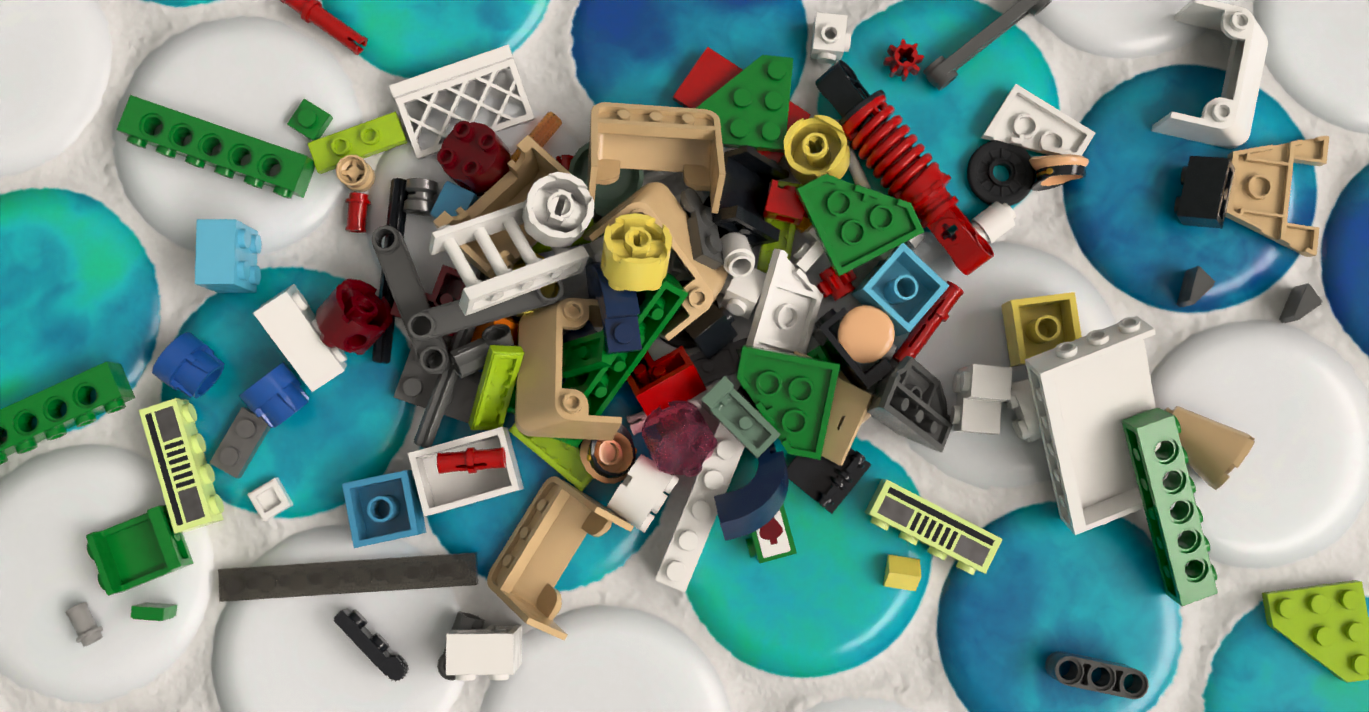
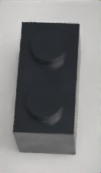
(1205, 191)

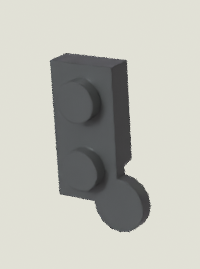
(702, 231)

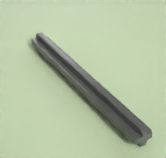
(442, 389)

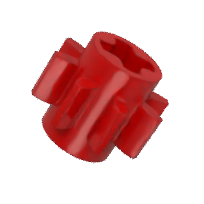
(902, 69)
(836, 285)

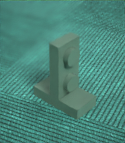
(739, 417)

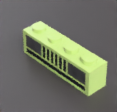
(181, 465)
(933, 526)

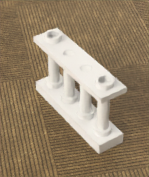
(507, 282)

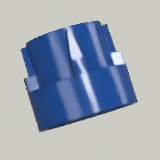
(188, 366)
(275, 396)

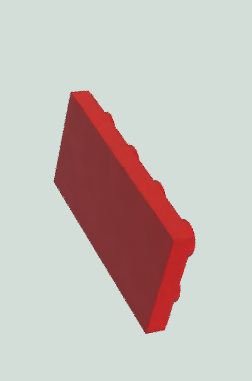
(711, 74)

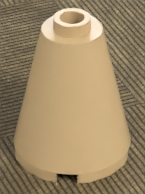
(1211, 446)

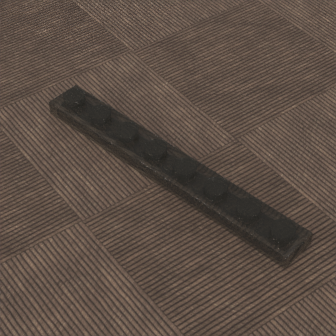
(348, 576)

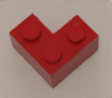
(665, 380)

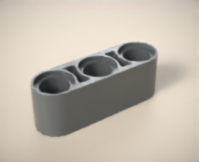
(1110, 681)

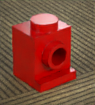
(784, 204)

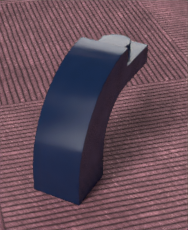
(618, 312)
(758, 501)

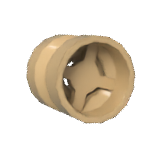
(351, 168)

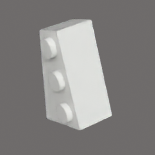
(297, 335)

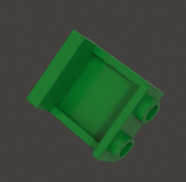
(137, 551)

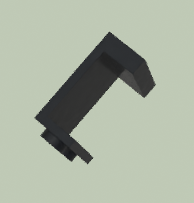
(746, 194)
(839, 354)

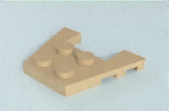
(1263, 189)

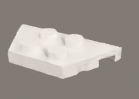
(785, 308)

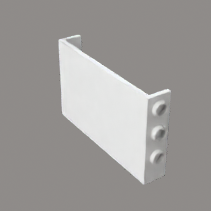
(1079, 401)

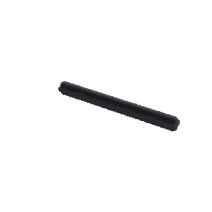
(396, 218)

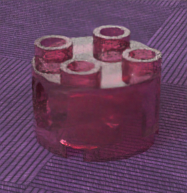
(678, 438)

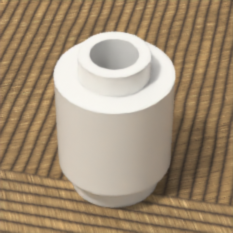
(994, 221)
(737, 254)

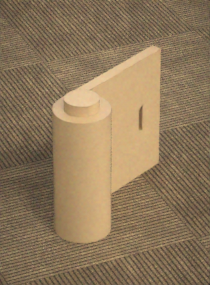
(852, 404)

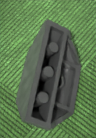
(913, 404)

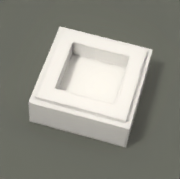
(270, 499)

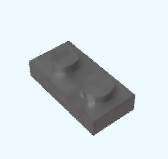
(240, 443)

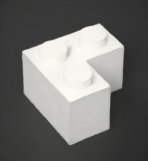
(980, 398)
(484, 652)

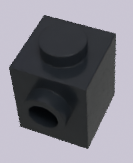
(712, 330)

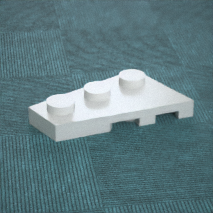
(1037, 126)

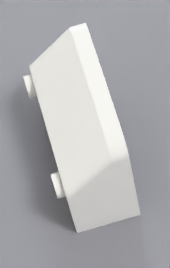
(1228, 118)

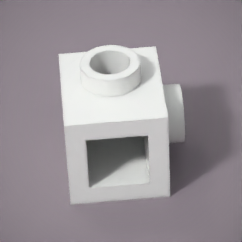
(829, 38)
(743, 293)

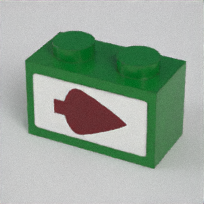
(772, 540)

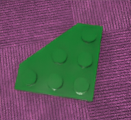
(755, 105)
(855, 221)
(791, 395)

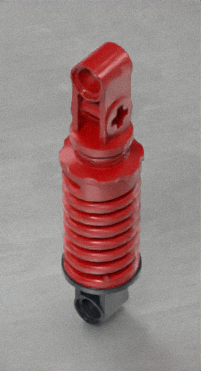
(901, 166)

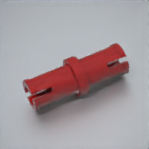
(471, 460)

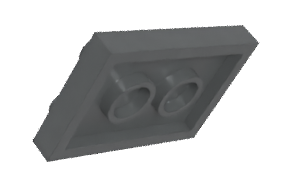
(417, 385)

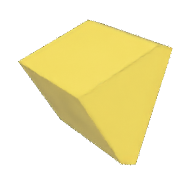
(902, 572)

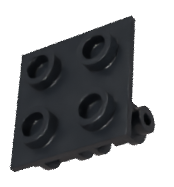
(825, 479)

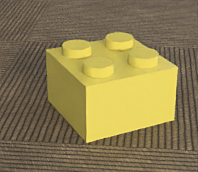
(1039, 325)

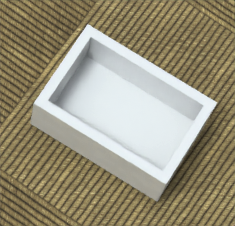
(459, 488)

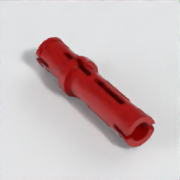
(313, 12)
(929, 323)

